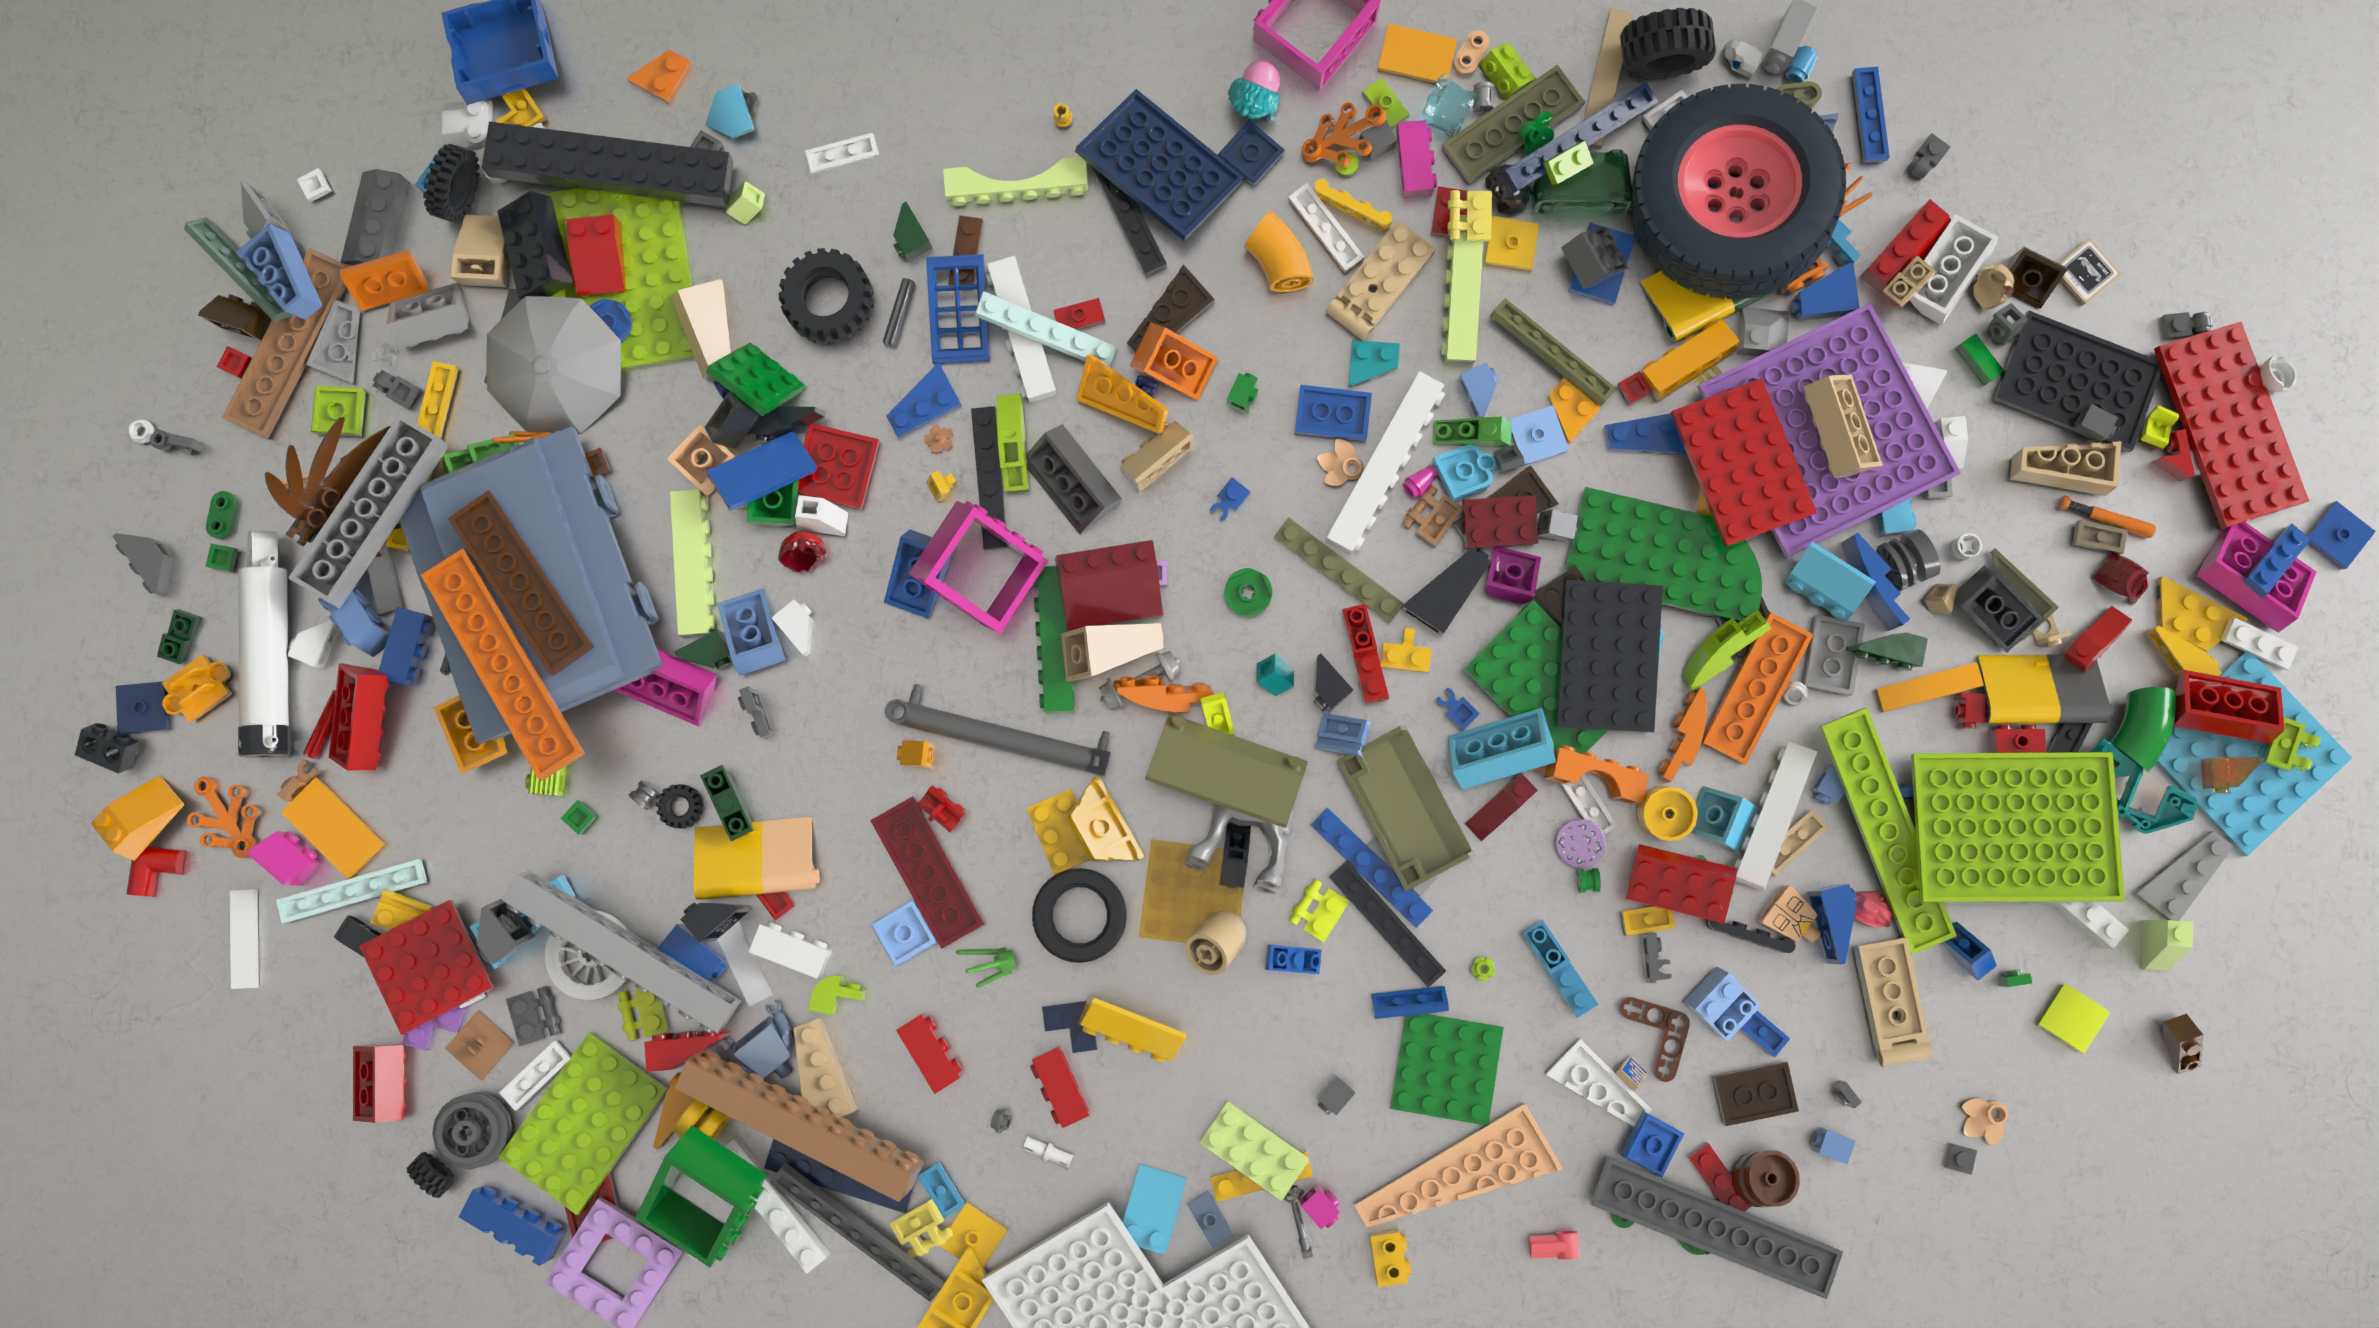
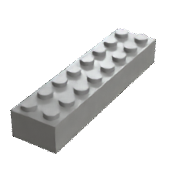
(369, 511)

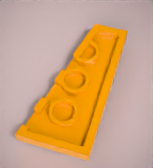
(1116, 395)

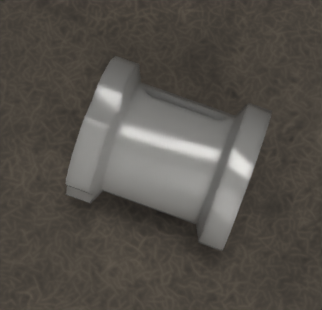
(1483, 96)

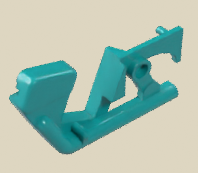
(2174, 808)

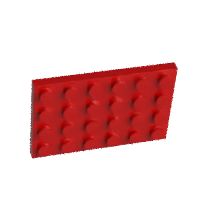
(1743, 462)

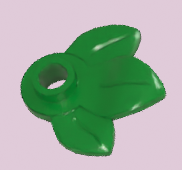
(1536, 132)

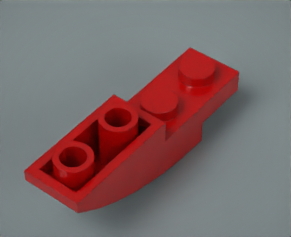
(1365, 654)

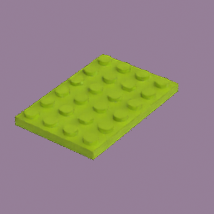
(583, 1123)

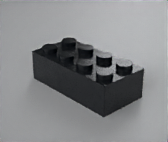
(534, 246)

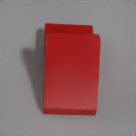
(2179, 462)

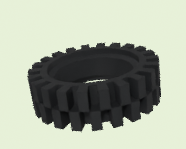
(451, 162)

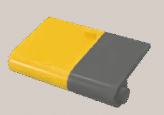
(2042, 690)

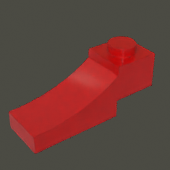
(2097, 639)

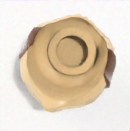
(1993, 286)

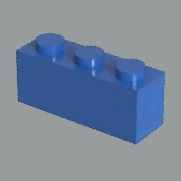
(406, 646)

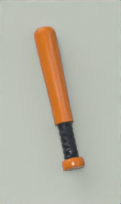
(2117, 520)

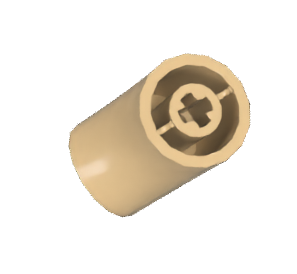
(1216, 942)

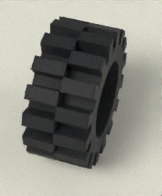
(690, 816)
(430, 1174)

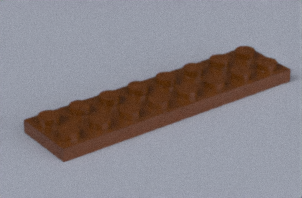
(521, 583)

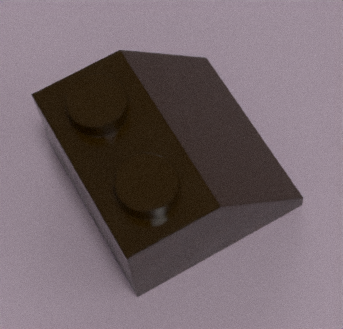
(236, 316)

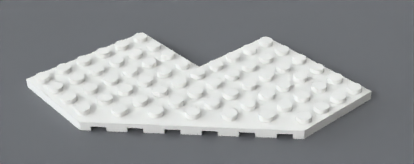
(1102, 1280)

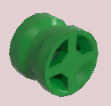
(1588, 880)

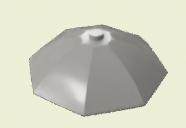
(553, 364)

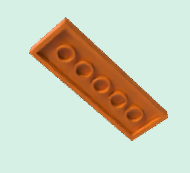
(1757, 689)

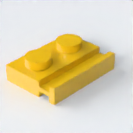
(396, 909)

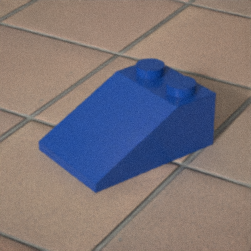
(903, 589)
(1834, 919)

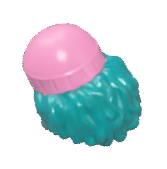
(1256, 91)

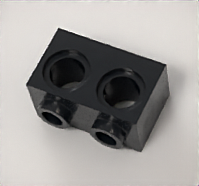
(101, 747)

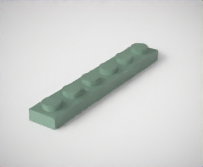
(225, 255)

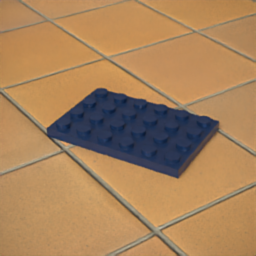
(1159, 164)

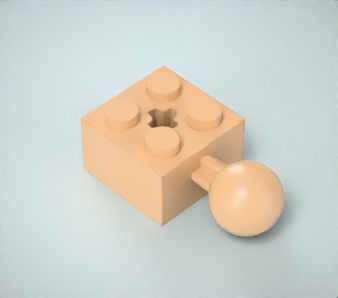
(689, 455)

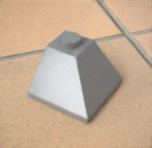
(258, 210)
(1761, 330)

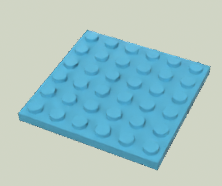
(2268, 794)

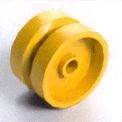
(1679, 820)
(702, 1118)

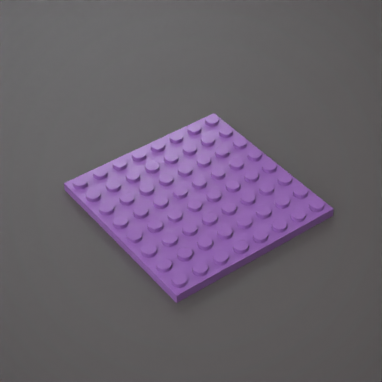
(1900, 424)

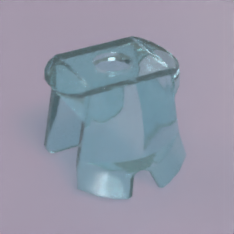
(1447, 106)

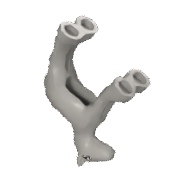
(1270, 878)

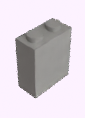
(1788, 36)

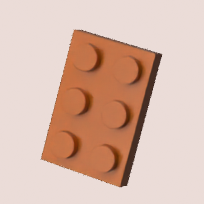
(385, 280)

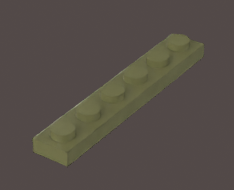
(1553, 352)
(1339, 570)

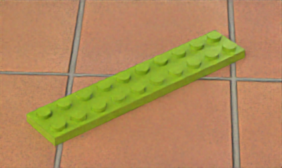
(1884, 827)

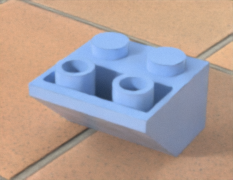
(1722, 1003)

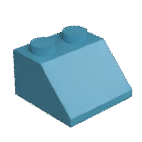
(1723, 818)

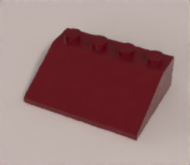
(1109, 585)

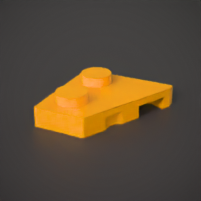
(1572, 408)

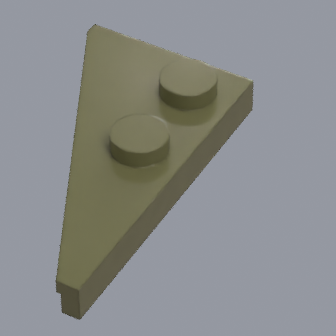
(2024, 587)

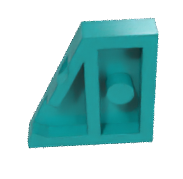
(1371, 359)

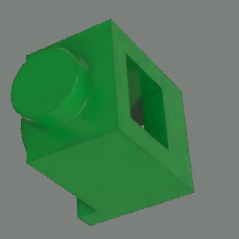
(1243, 392)

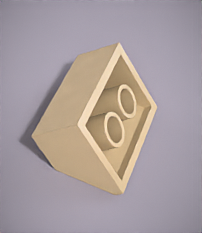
(1156, 455)

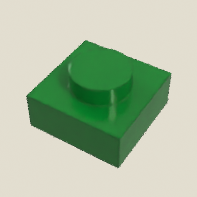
(221, 557)
(578, 817)
(2014, 978)

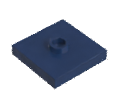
(1251, 152)
(141, 708)

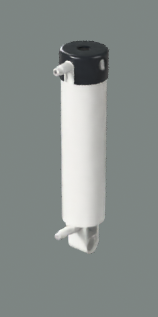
(263, 651)

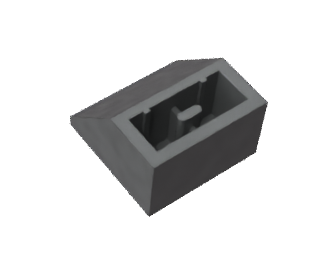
(1594, 257)

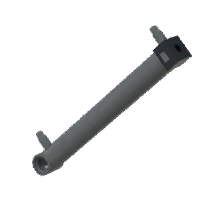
(1000, 737)

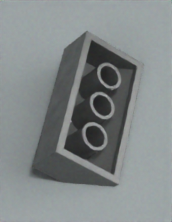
(375, 216)
(1071, 478)

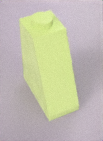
(2165, 943)

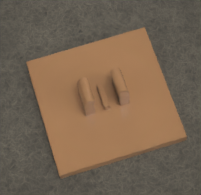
(479, 1045)

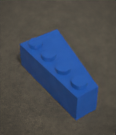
(513, 1224)

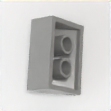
(428, 316)

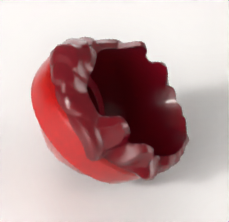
(801, 551)

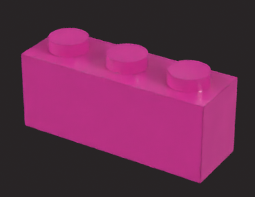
(1415, 159)

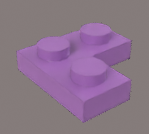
(422, 1036)

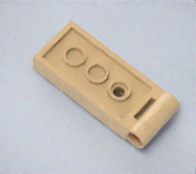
(1389, 272)
(1888, 987)

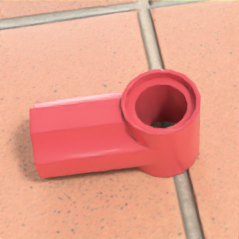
(1561, 1245)

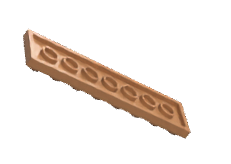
(284, 353)

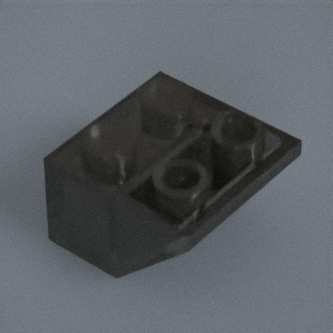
(731, 422)

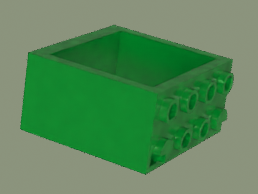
(715, 1170)

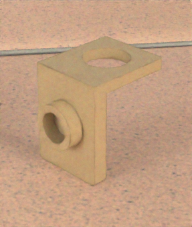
(2052, 637)

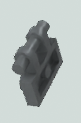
(526, 1017)

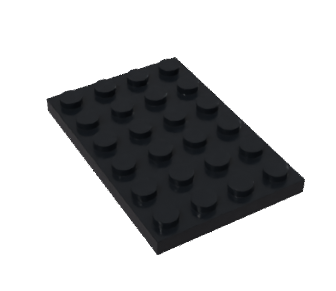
(2063, 370)
(1609, 656)

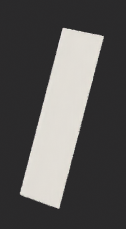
(744, 965)

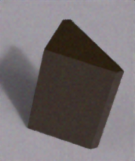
(2034, 276)

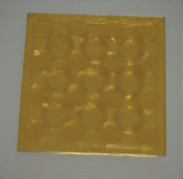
(1181, 897)

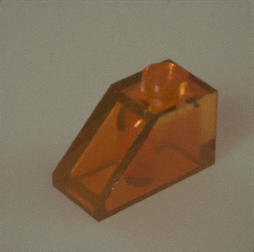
(2227, 772)

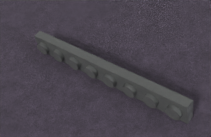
(857, 1232)

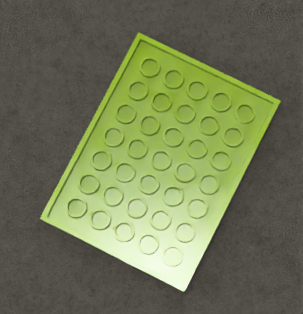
(653, 268)
(2017, 827)

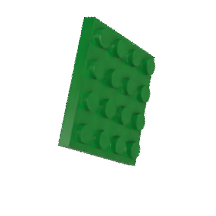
(1446, 1068)

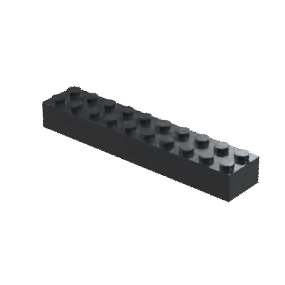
(607, 164)

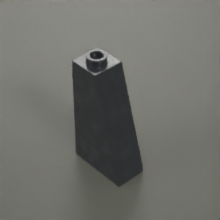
(1445, 595)

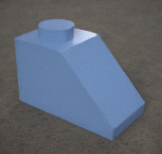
(1479, 387)

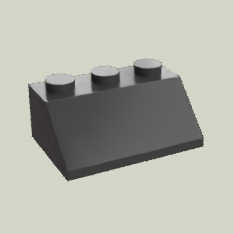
(501, 932)

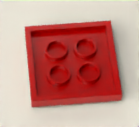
(842, 464)

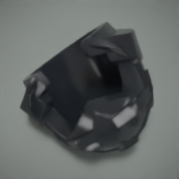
(1501, 190)

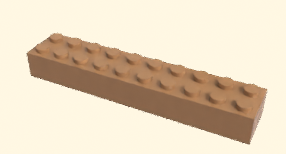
(800, 1124)

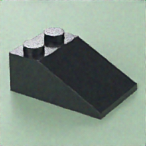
(1997, 607)

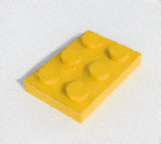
(1056, 833)

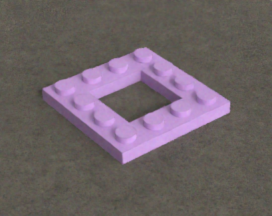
(572, 1283)

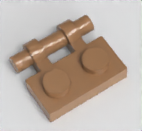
(1438, 520)

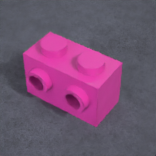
(1320, 1206)

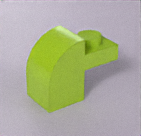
(829, 990)

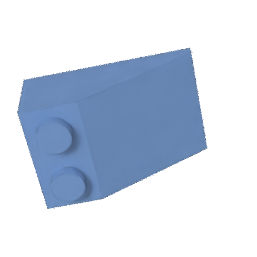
(750, 632)

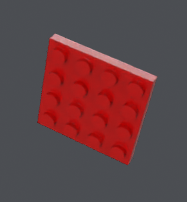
(426, 967)

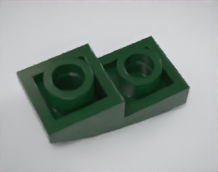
(180, 636)

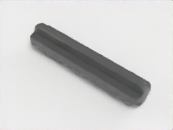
(898, 312)

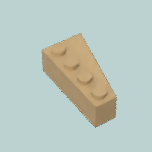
(2071, 467)
(820, 1070)

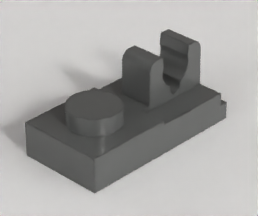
(1651, 947)

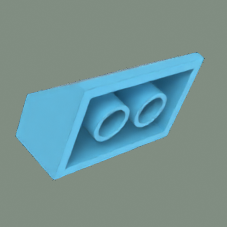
(1829, 582)

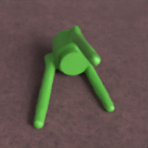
(1004, 961)

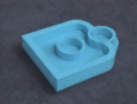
(1465, 471)

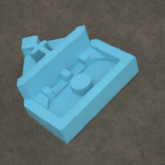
(730, 113)

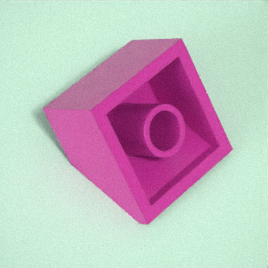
(285, 858)

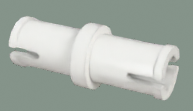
(1047, 1152)

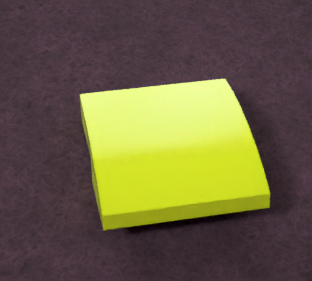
(2074, 1018)

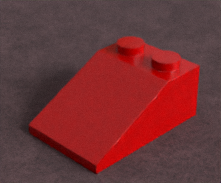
(596, 254)

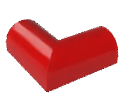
(147, 866)

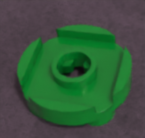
(1242, 605)

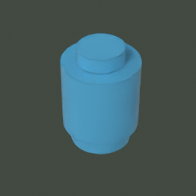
(1801, 64)

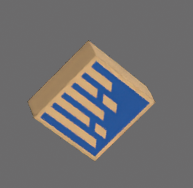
(1631, 1073)

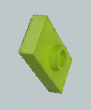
(1381, 94)

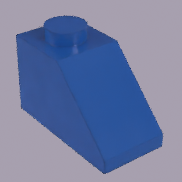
(1970, 952)

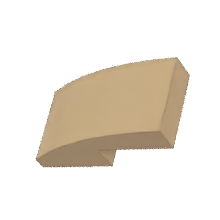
(1910, 281)

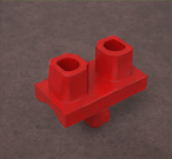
(941, 808)

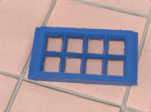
(954, 263)

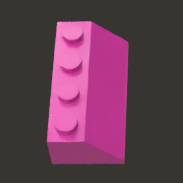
(674, 689)

